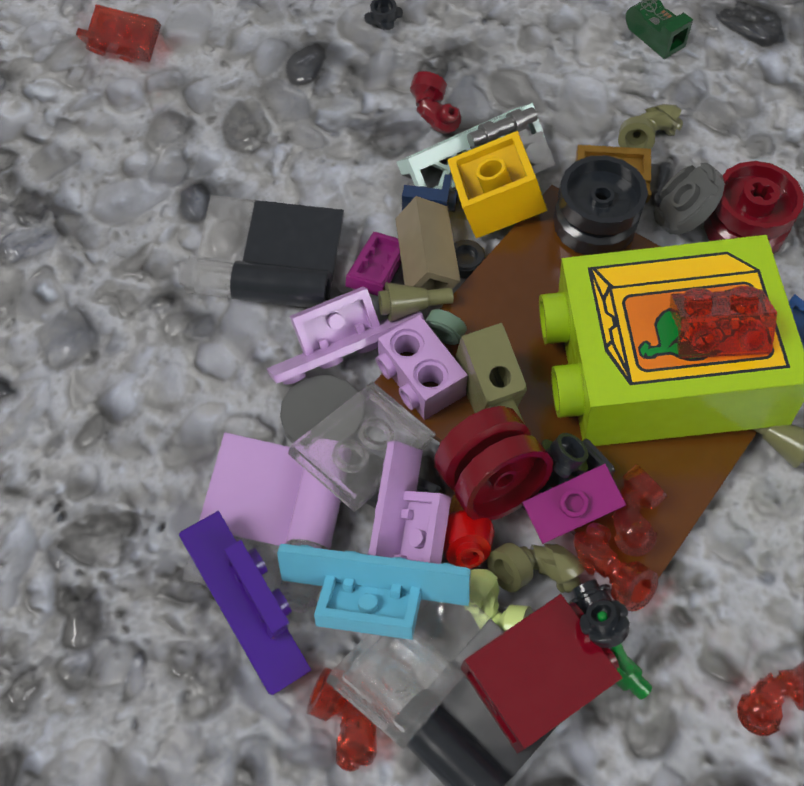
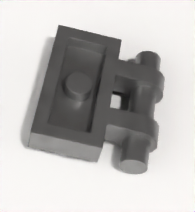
(517, 120)

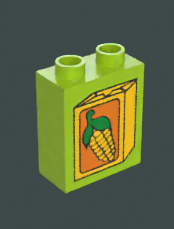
(624, 342)

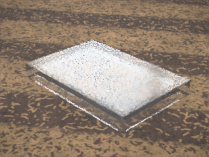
(352, 442)

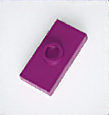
(375, 264)
(573, 504)

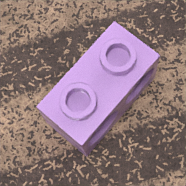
(428, 364)

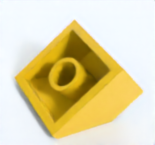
(496, 185)

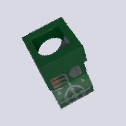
(659, 27)

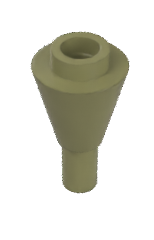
(405, 300)
(787, 441)

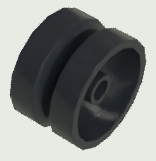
(599, 205)

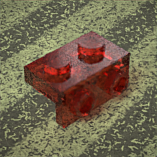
(120, 33)
(723, 322)

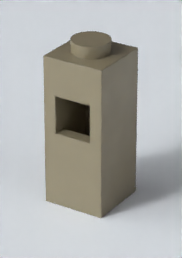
(427, 245)

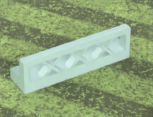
(447, 149)

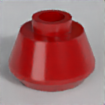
(467, 540)

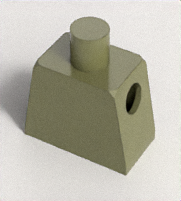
(491, 369)

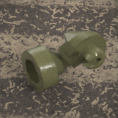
(641, 129)
(516, 564)

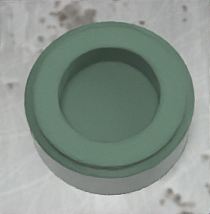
(446, 326)

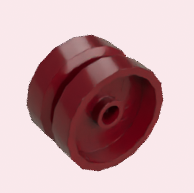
(755, 203)
(493, 463)

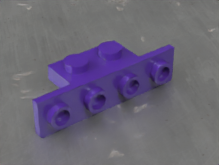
(246, 601)

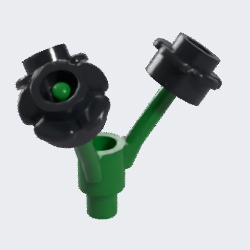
(608, 627)

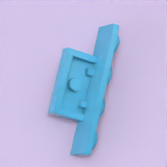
(372, 591)

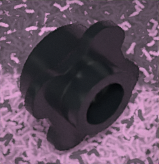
(383, 14)
(568, 454)

